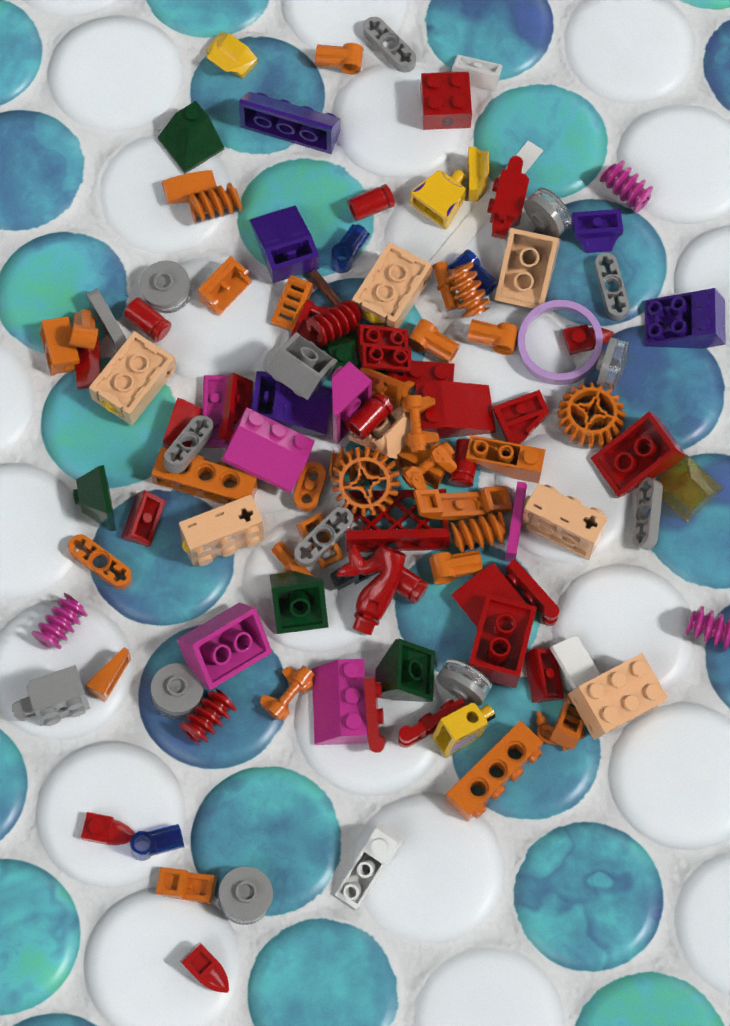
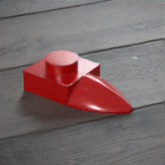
(583, 338)
(105, 830)
(206, 969)

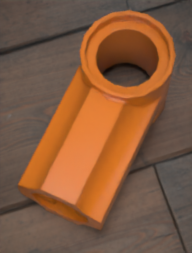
(346, 58)
(83, 330)
(499, 337)
(427, 338)
(448, 567)

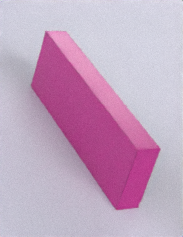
(213, 406)
(516, 520)

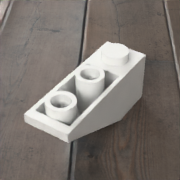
(369, 865)

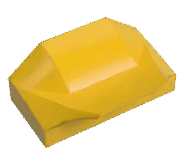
(231, 55)
(477, 173)

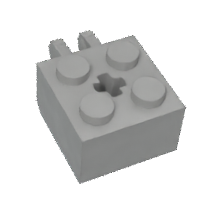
(301, 366)
(53, 698)

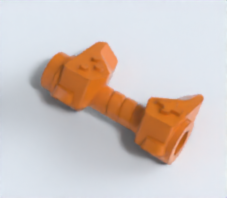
(418, 439)
(440, 455)
(299, 682)

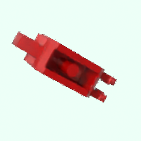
(509, 198)

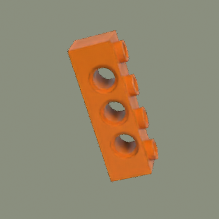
(210, 490)
(519, 739)

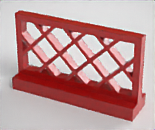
(404, 539)

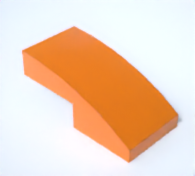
(179, 187)
(186, 885)

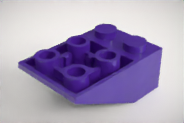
(285, 243)
(686, 320)
(285, 407)

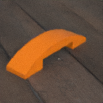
(462, 505)

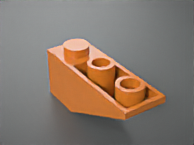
(507, 458)

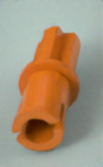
(441, 273)
(286, 557)

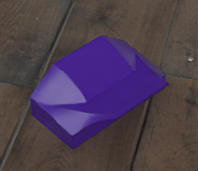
(597, 229)

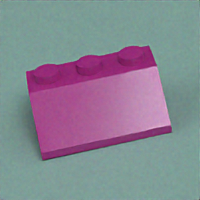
(349, 393)
(268, 450)
(225, 645)
(339, 703)

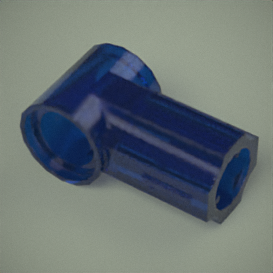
(349, 248)
(488, 282)
(160, 842)

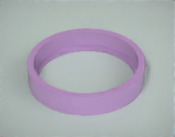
(560, 378)

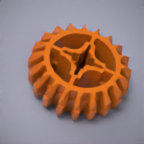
(581, 412)
(368, 493)

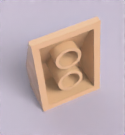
(527, 268)

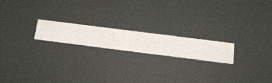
(478, 215)

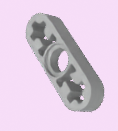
(391, 55)
(607, 296)
(106, 318)
(188, 453)
(648, 497)
(305, 545)

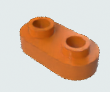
(309, 488)

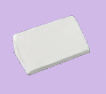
(481, 72)
(574, 661)

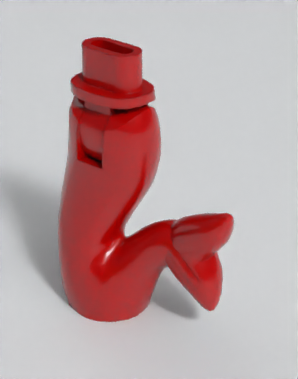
(379, 592)

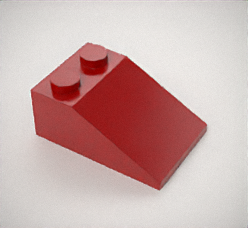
(458, 409)
(638, 453)
(502, 639)

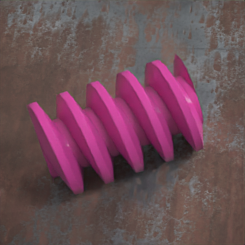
(626, 186)
(59, 622)
(710, 627)

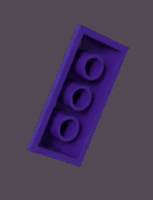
(289, 122)

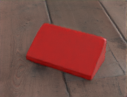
(89, 366)
(180, 418)
(143, 518)
(543, 676)

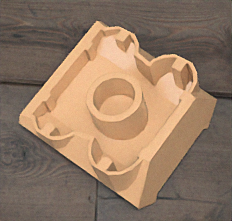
(389, 434)

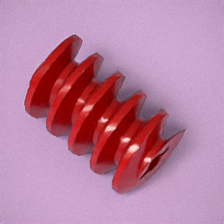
(333, 323)
(207, 716)

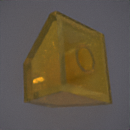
(688, 488)

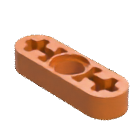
(90, 545)

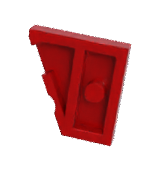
(521, 416)

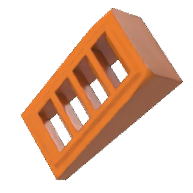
(295, 288)
(302, 529)
(106, 679)
(565, 734)

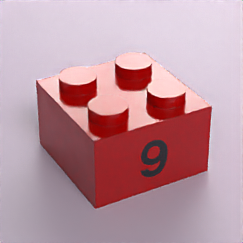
(446, 100)

